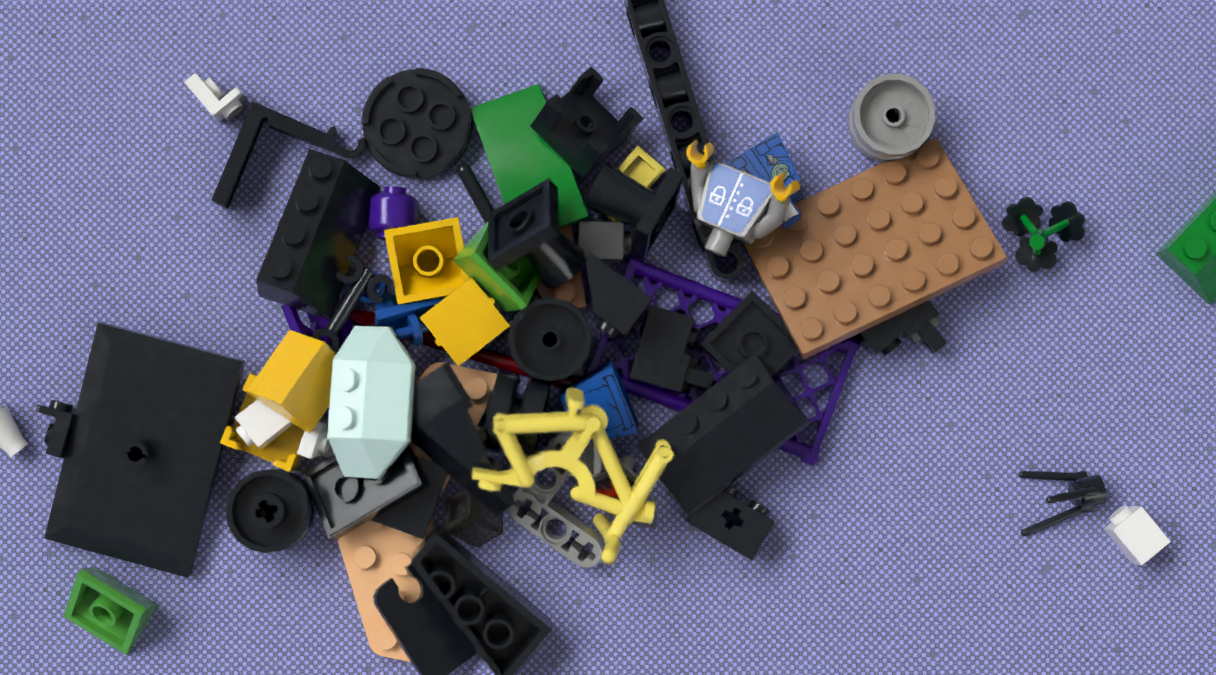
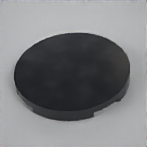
(417, 123)

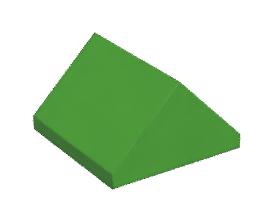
(509, 286)
(108, 608)

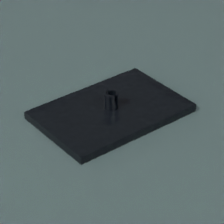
(174, 409)

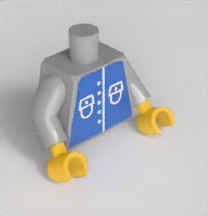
(735, 201)

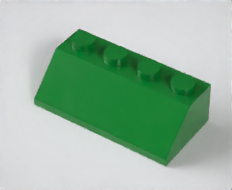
(1193, 250)

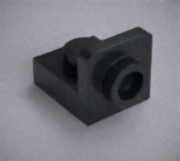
(59, 431)

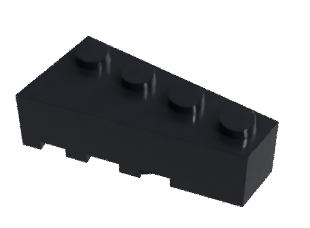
(486, 607)

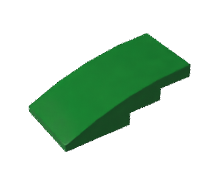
(521, 156)

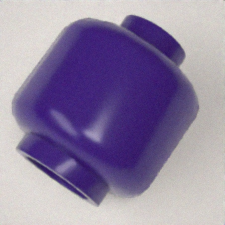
(392, 210)

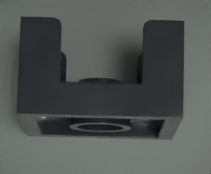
(581, 127)

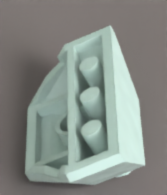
(370, 402)

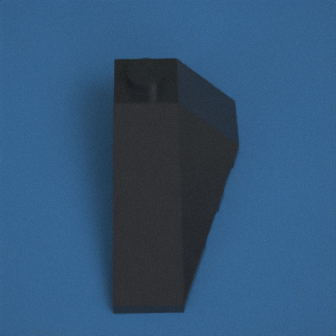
(449, 437)

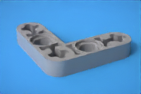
(542, 499)

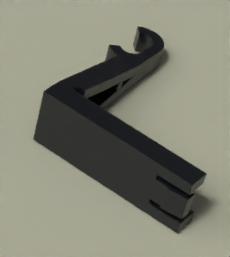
(248, 137)

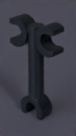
(362, 280)

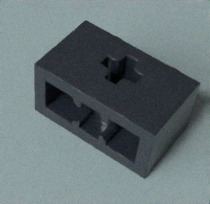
(743, 538)

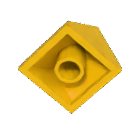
(423, 259)
(296, 380)

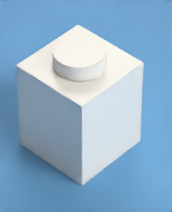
(260, 424)
(1136, 534)

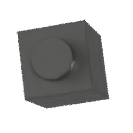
(604, 240)

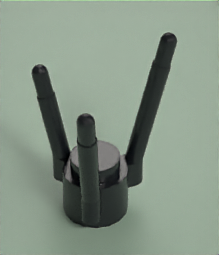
(1083, 492)

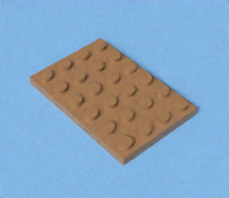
(874, 249)

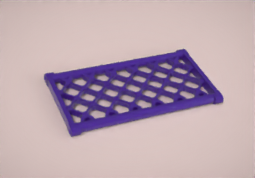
(849, 347)

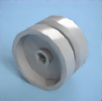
(901, 99)

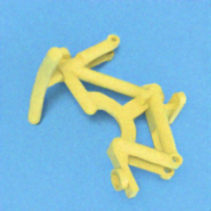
(586, 425)

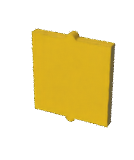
(464, 321)

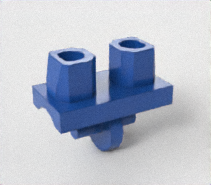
(404, 317)

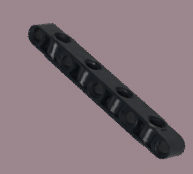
(674, 98)

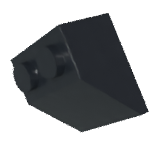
(614, 299)

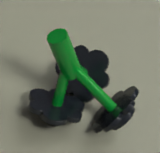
(1038, 250)

